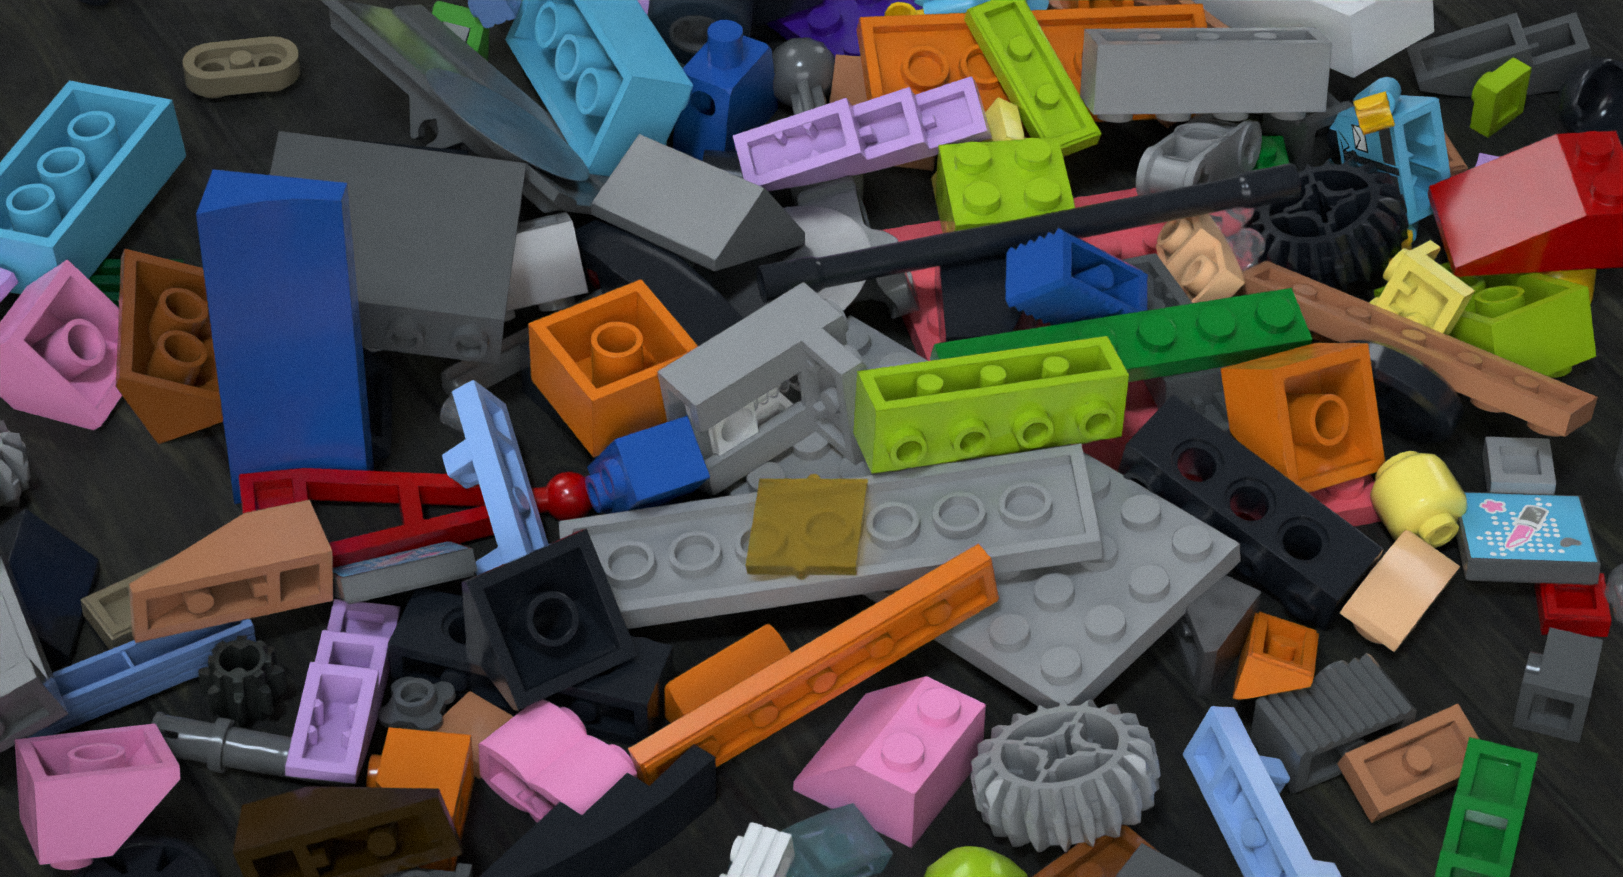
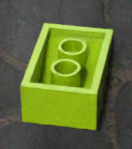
(1528, 320)

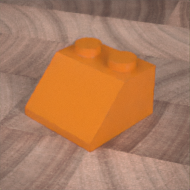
(1308, 412)

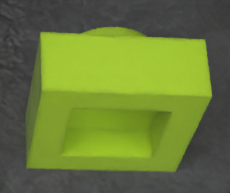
(1499, 97)

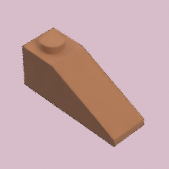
(240, 572)

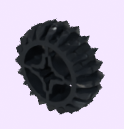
(1338, 227)

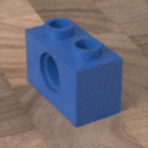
(647, 469)

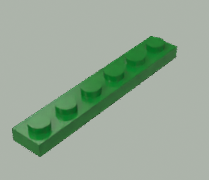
(1172, 337)

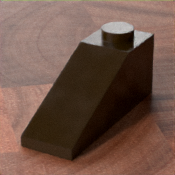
(344, 832)

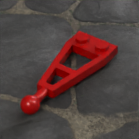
(562, 498)

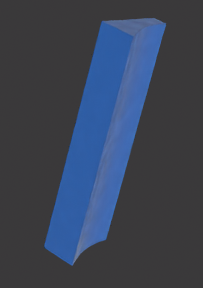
(285, 323)

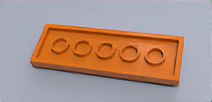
(941, 49)

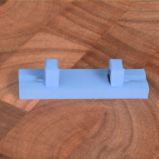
(495, 463)
(1246, 800)

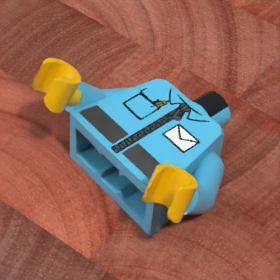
(1400, 138)

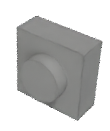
(1518, 465)

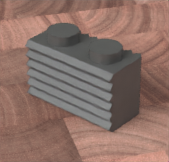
(1323, 722)

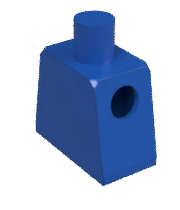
(729, 91)

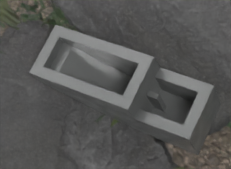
(1458, 59)

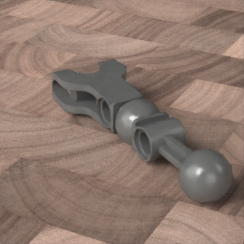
(805, 82)

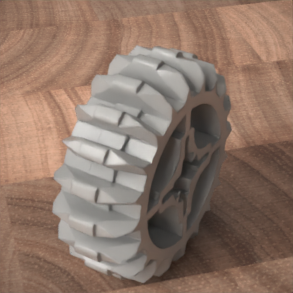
(1065, 775)

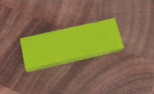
(1032, 74)

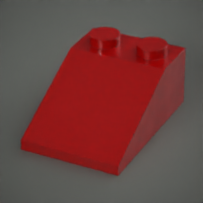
(1536, 208)

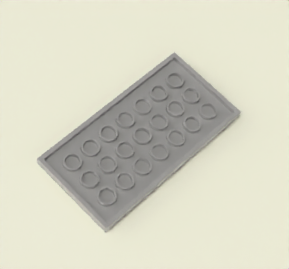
(1063, 625)

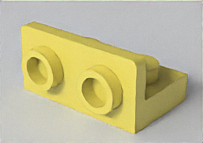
(1423, 289)

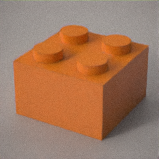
(603, 363)

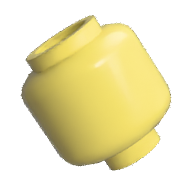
(1418, 496)

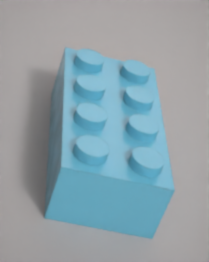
(600, 74)
(83, 178)

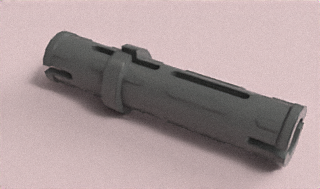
(227, 746)

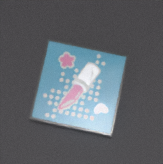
(1527, 539)
(403, 571)

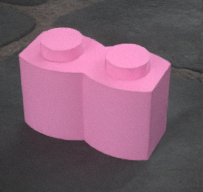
(548, 760)

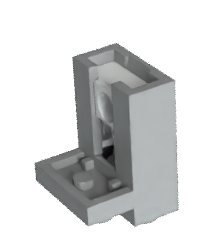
(768, 386)

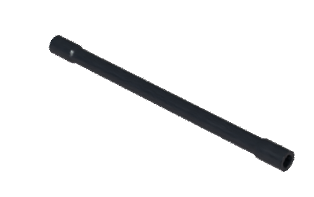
(1244, 191)

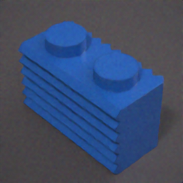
(1071, 281)

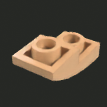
(1199, 258)
(1399, 591)

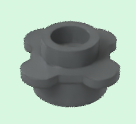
(416, 704)

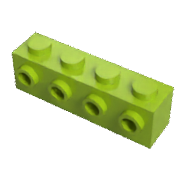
(989, 404)

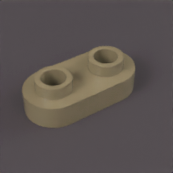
(241, 66)

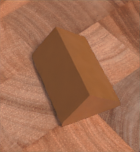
(166, 346)

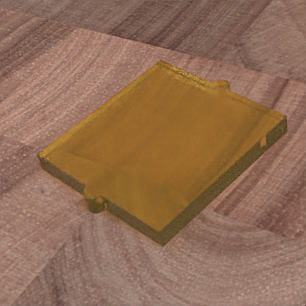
(807, 527)

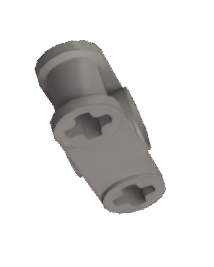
(1199, 154)

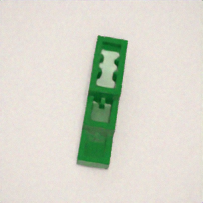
(1487, 811)

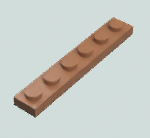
(1486, 378)

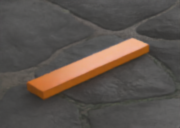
(825, 665)

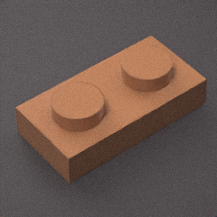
(1408, 763)

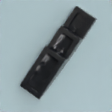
(626, 258)
(618, 828)

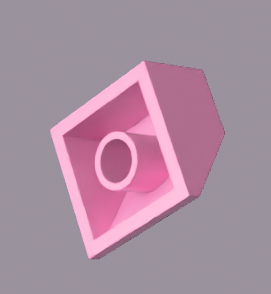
(61, 350)
(898, 756)
(90, 790)

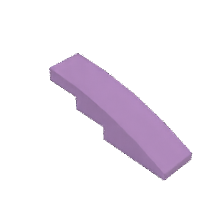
(861, 138)
(343, 693)

